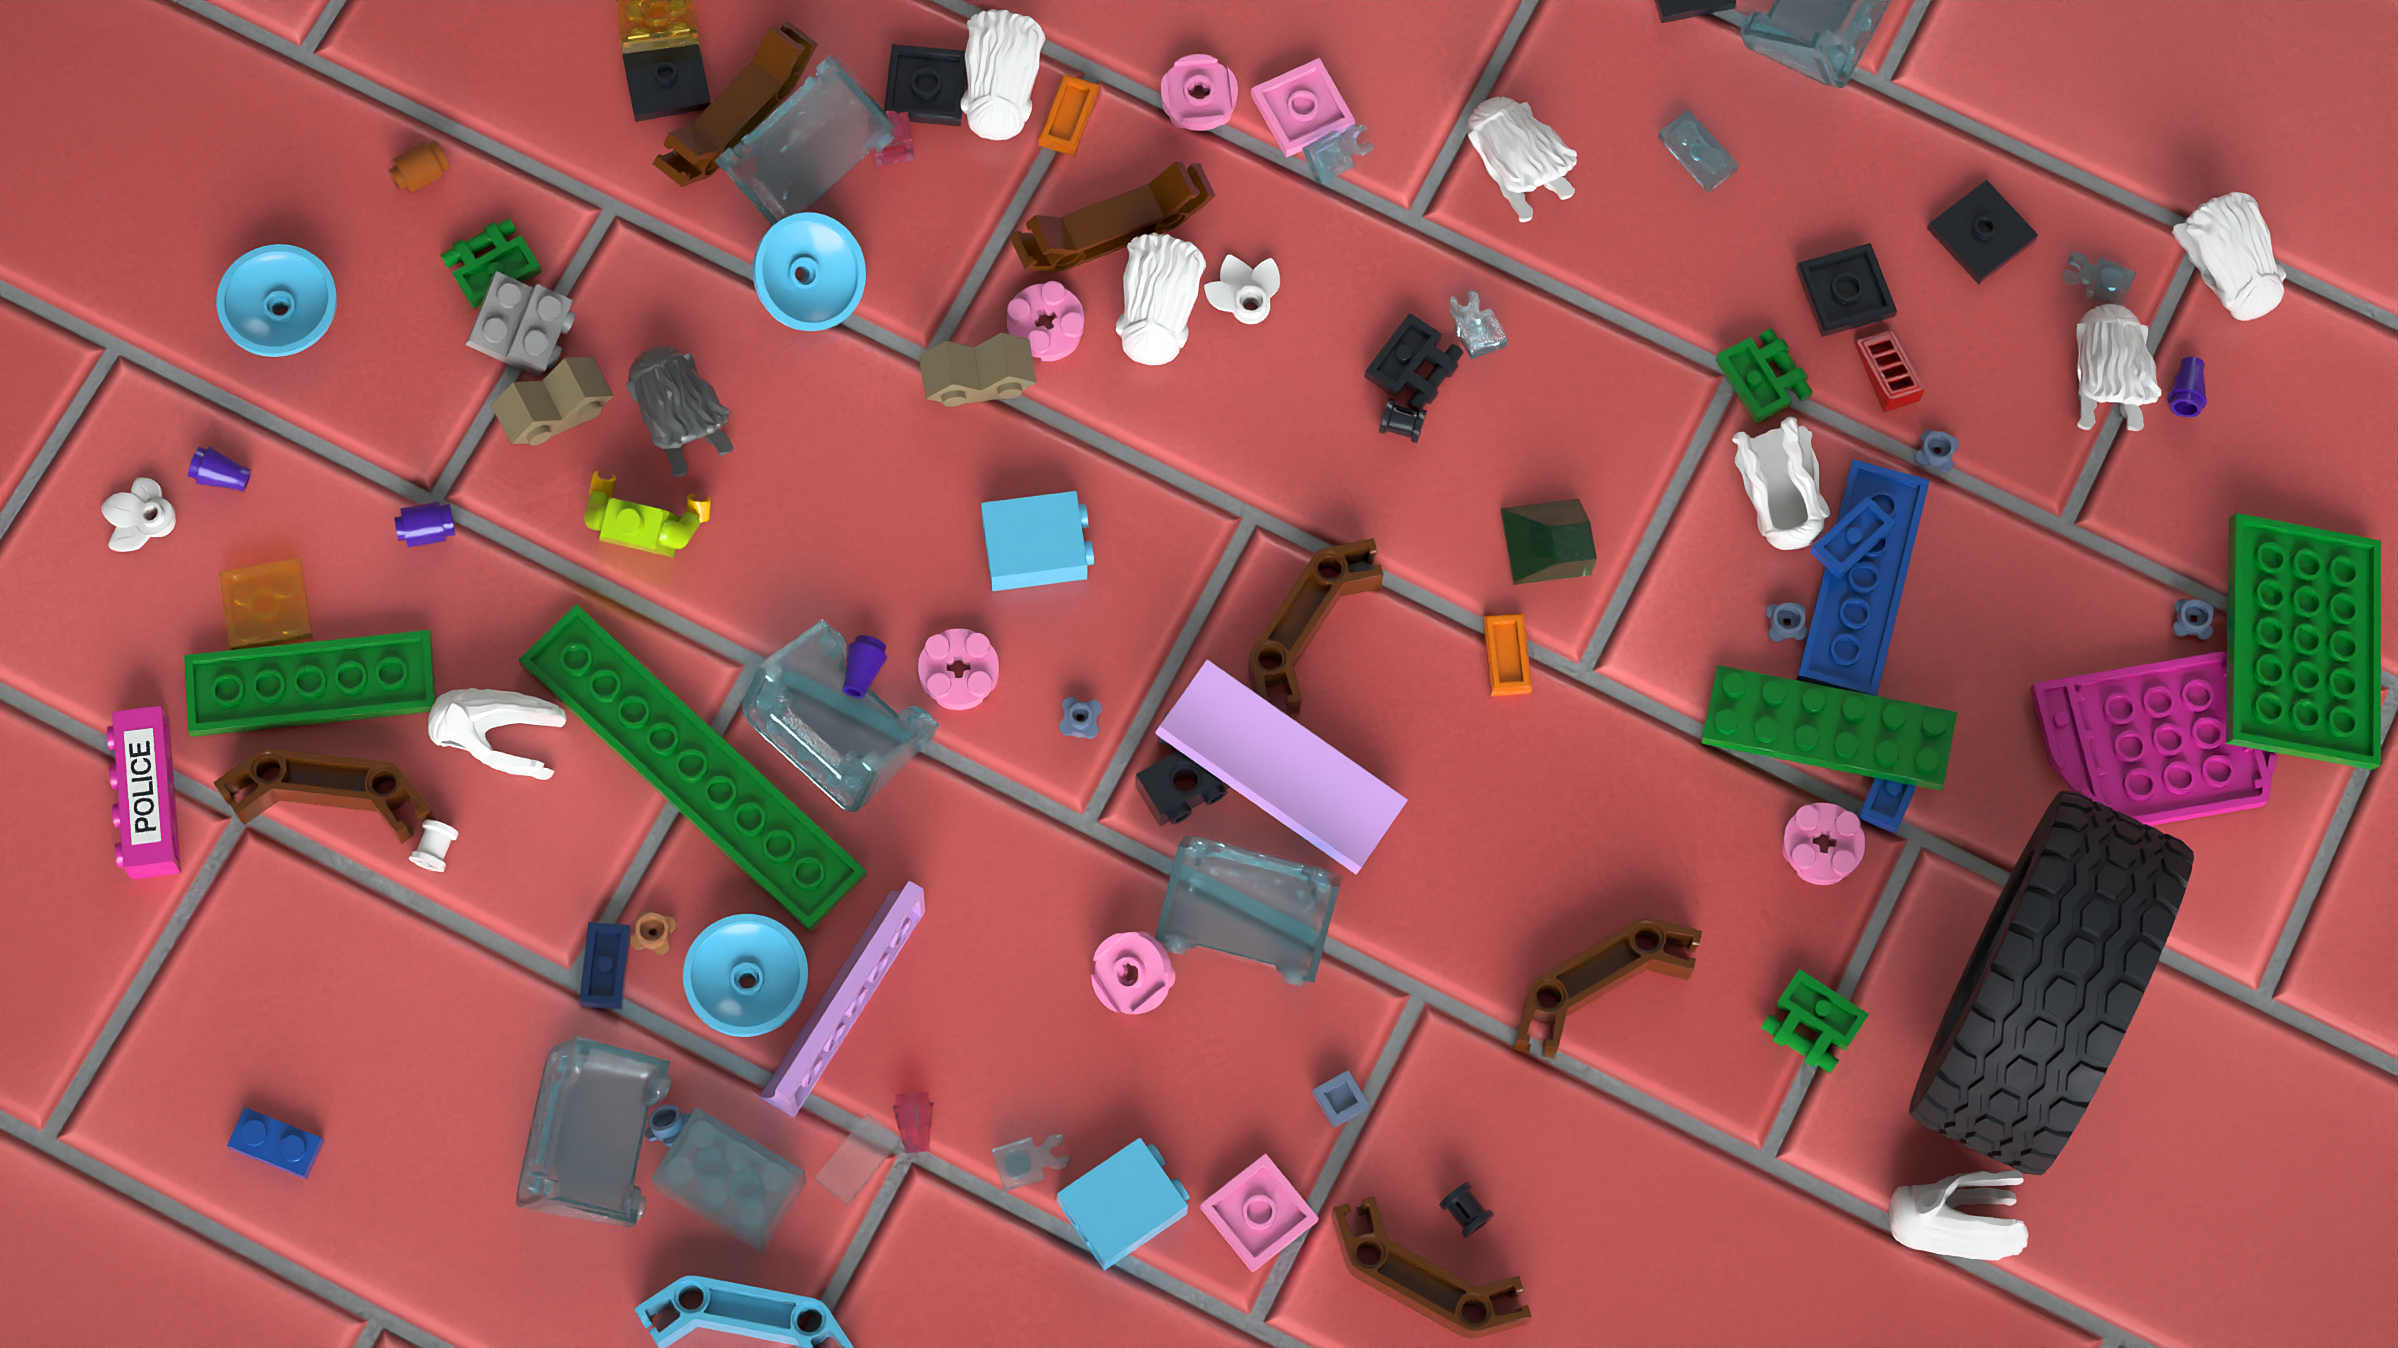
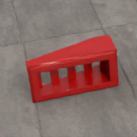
(1888, 398)

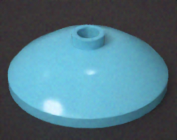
(831, 269)
(271, 280)
(740, 949)

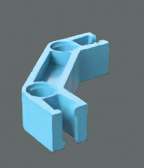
(740, 1311)

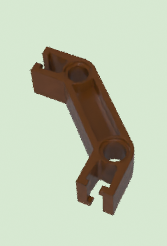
(739, 106)
(1113, 223)
(1305, 612)
(324, 782)
(1602, 970)
(1421, 1283)

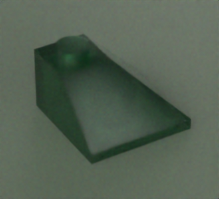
(1548, 541)

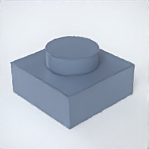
(1340, 1099)

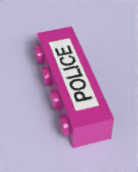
(145, 792)

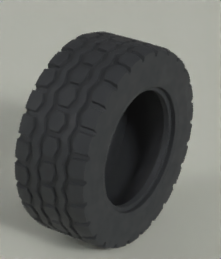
(2052, 983)

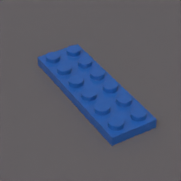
(1859, 610)

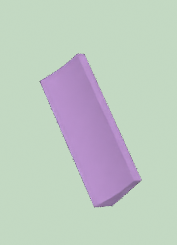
(1281, 766)
(845, 999)

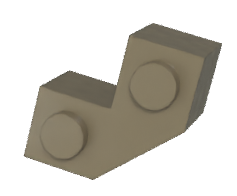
(981, 373)
(545, 408)

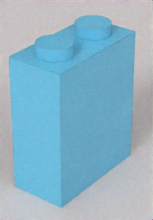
(1036, 540)
(1123, 1202)

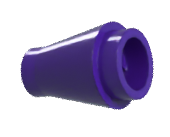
(2188, 390)
(218, 470)
(864, 662)

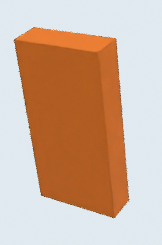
(1069, 115)
(1507, 654)

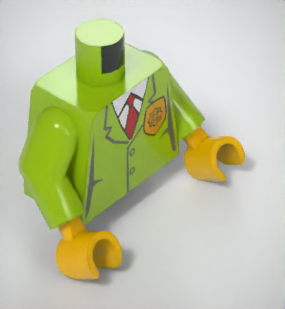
(641, 525)

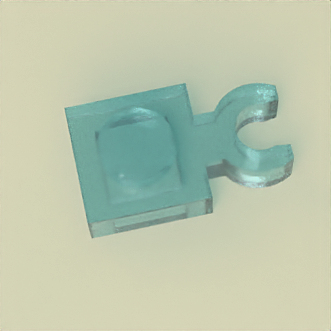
(1332, 153)
(2104, 282)
(1476, 329)
(1022, 1163)

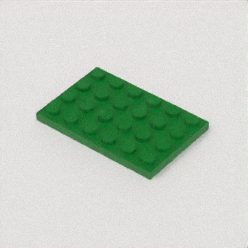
(2304, 642)

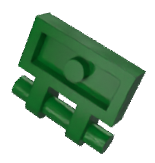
(508, 258)
(1755, 381)
(1819, 1010)

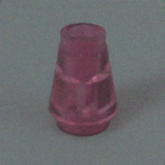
(914, 1120)

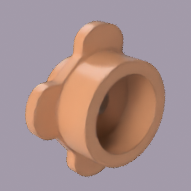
(645, 923)

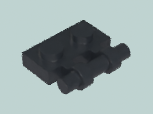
(1404, 355)

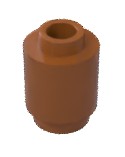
(418, 166)

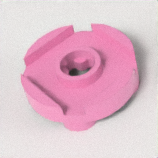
(1199, 113)
(1053, 301)
(972, 650)
(1840, 827)
(1153, 967)

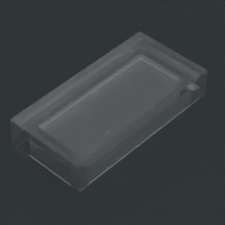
(857, 1159)

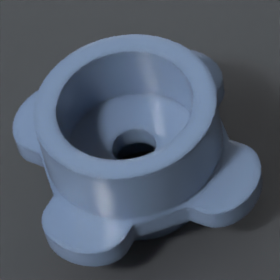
(1944, 442)
(2201, 610)
(1794, 613)
(1074, 727)
(666, 1124)

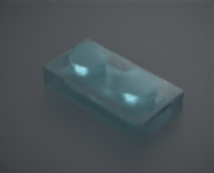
(1698, 151)

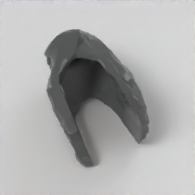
(677, 404)

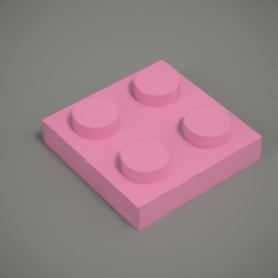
(1302, 106)
(1259, 1213)

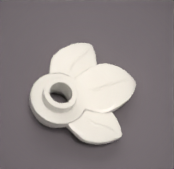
(1243, 285)
(133, 515)

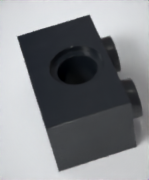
(1166, 800)

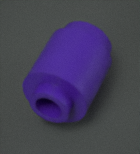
(425, 524)

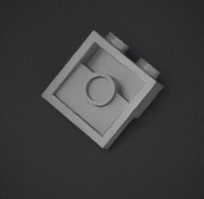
(521, 324)

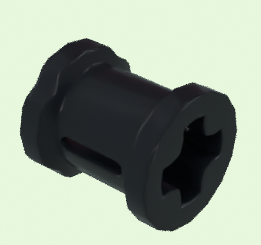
(1402, 421)
(1466, 1209)

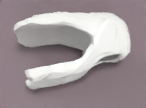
(1000, 72)
(1520, 151)
(2234, 254)
(1158, 297)
(2114, 365)
(1783, 484)
(466, 714)
(1925, 1218)

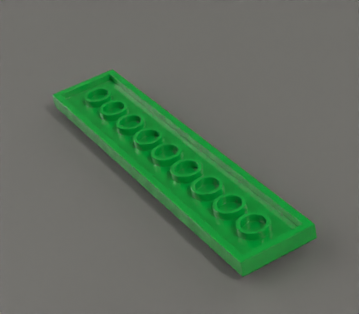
(693, 768)

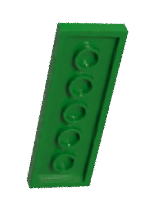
(309, 683)
(1829, 727)

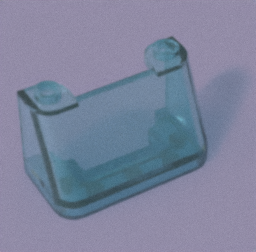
(1815, 35)
(808, 142)
(834, 739)
(1248, 906)
(590, 1132)

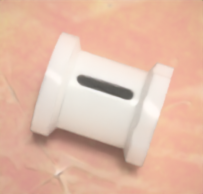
(433, 845)

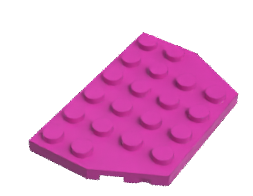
(2152, 740)

